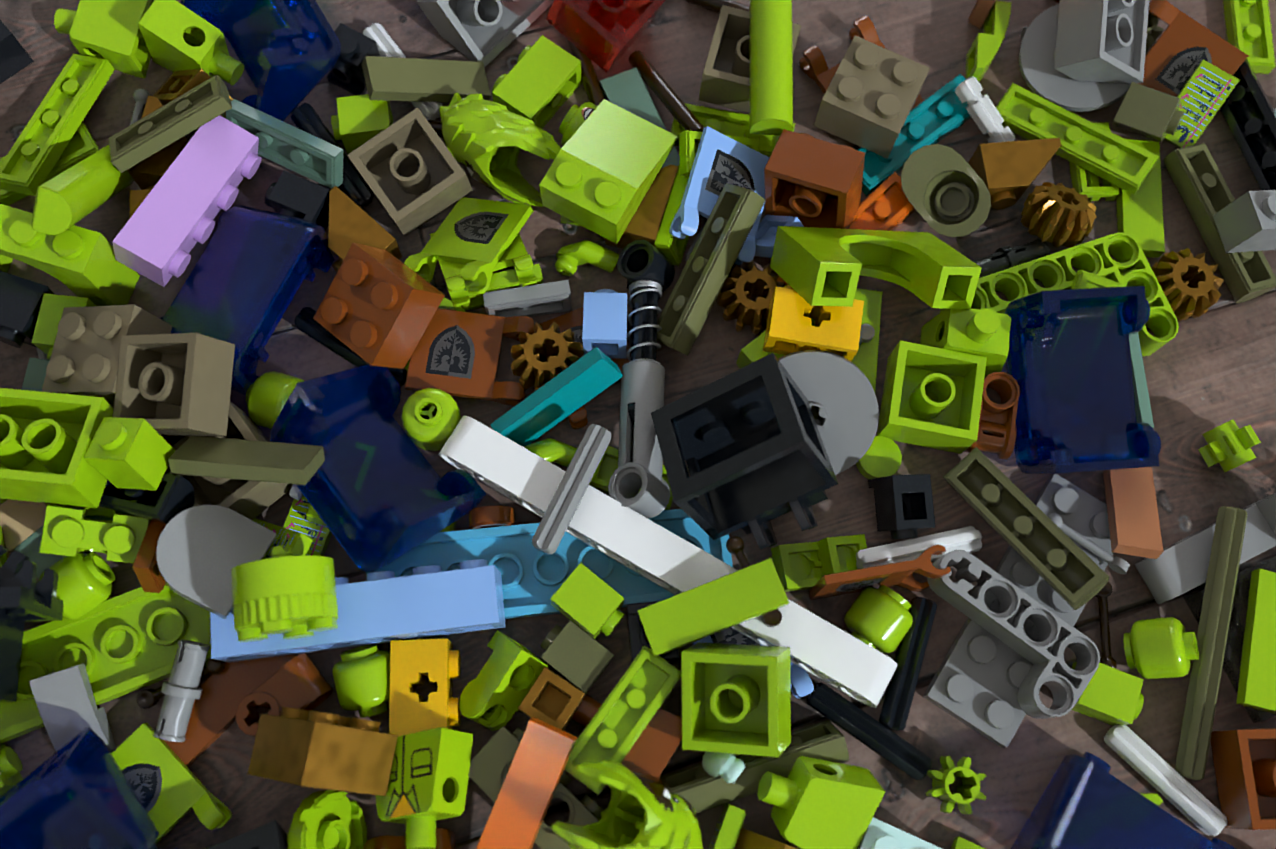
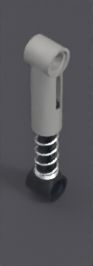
(642, 384)

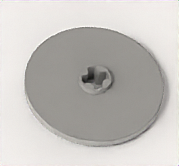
(1043, 80)
(842, 399)

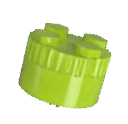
(284, 596)

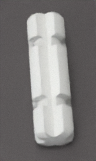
(983, 111)

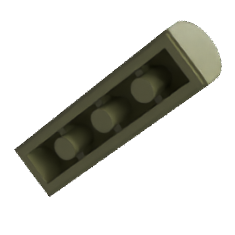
(1205, 195)
(708, 267)
(1027, 529)
(706, 792)

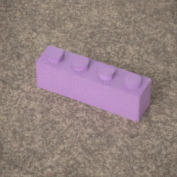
(187, 200)

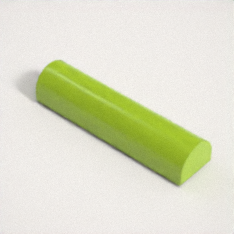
(770, 67)
(77, 192)

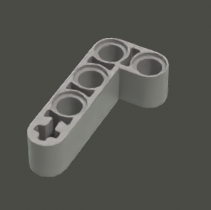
(1187, 561)
(1008, 626)

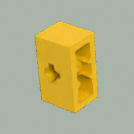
(791, 328)
(408, 668)

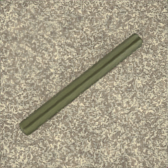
(1212, 642)

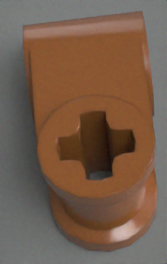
(998, 421)
(293, 685)

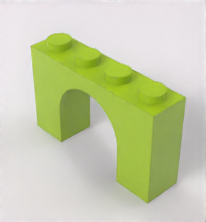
(75, 257)
(827, 264)

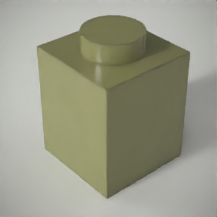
(1149, 112)
(575, 656)

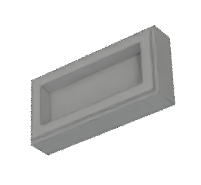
(529, 300)

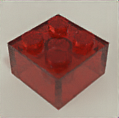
(603, 27)

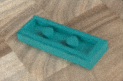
(558, 398)

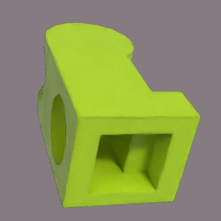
(501, 683)

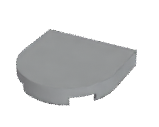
(201, 550)

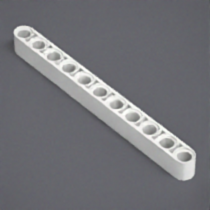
(665, 558)

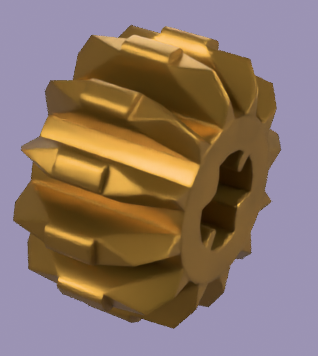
(1058, 214)
(1188, 283)
(740, 288)
(534, 349)

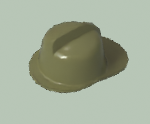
(945, 190)

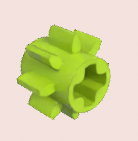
(1229, 445)
(965, 793)

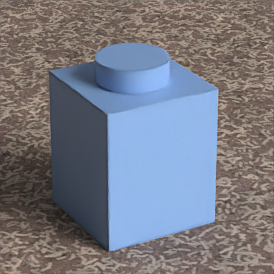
(605, 322)

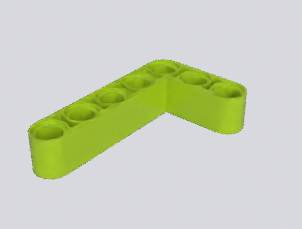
(1093, 256)

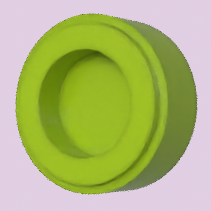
(881, 459)

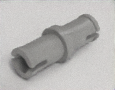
(181, 691)

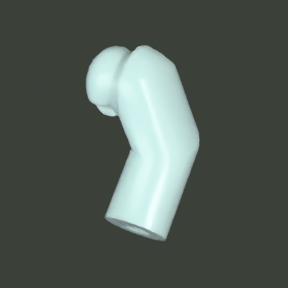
(724, 764)

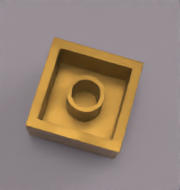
(323, 751)

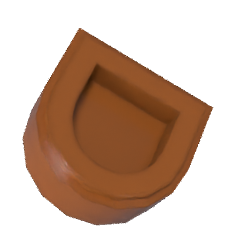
(491, 516)

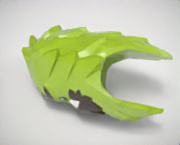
(489, 142)
(638, 814)

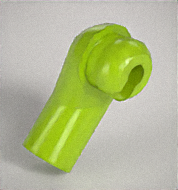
(582, 253)

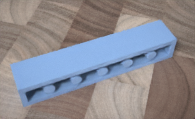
(386, 610)

